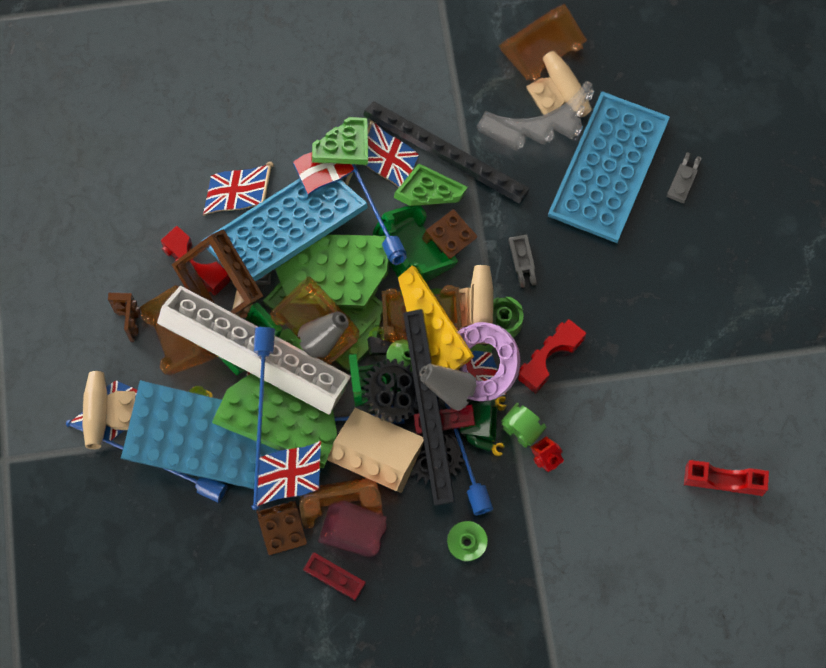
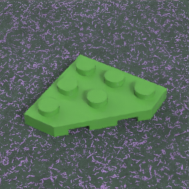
(343, 144)
(429, 187)

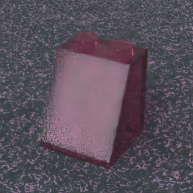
(352, 529)

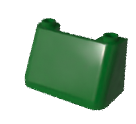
(408, 226)

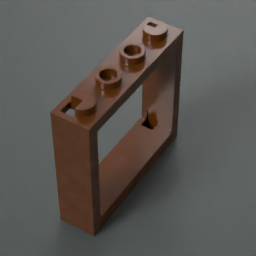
(231, 262)

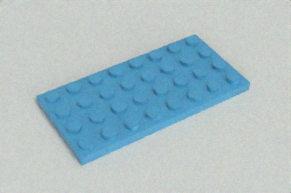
(609, 167)
(289, 224)
(177, 434)

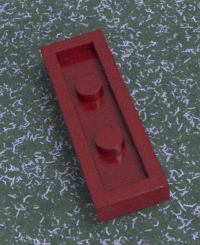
(451, 419)
(334, 576)

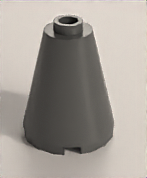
(322, 334)
(449, 384)

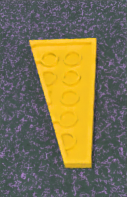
(444, 340)

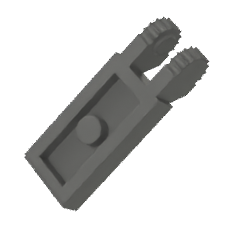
(683, 180)
(522, 258)

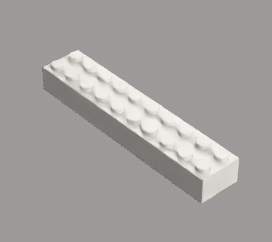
(234, 341)

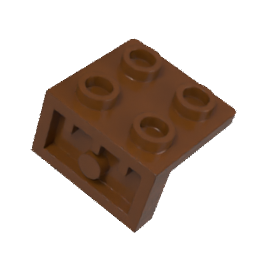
(450, 234)
(126, 305)
(281, 527)

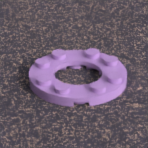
(507, 351)

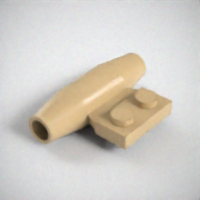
(558, 88)
(477, 301)
(104, 410)

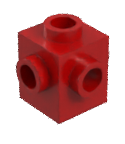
(547, 454)

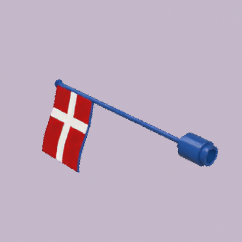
(318, 175)

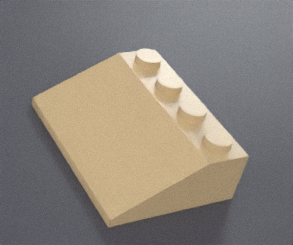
(376, 449)

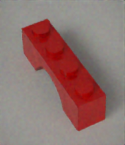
(212, 275)
(567, 338)
(741, 481)

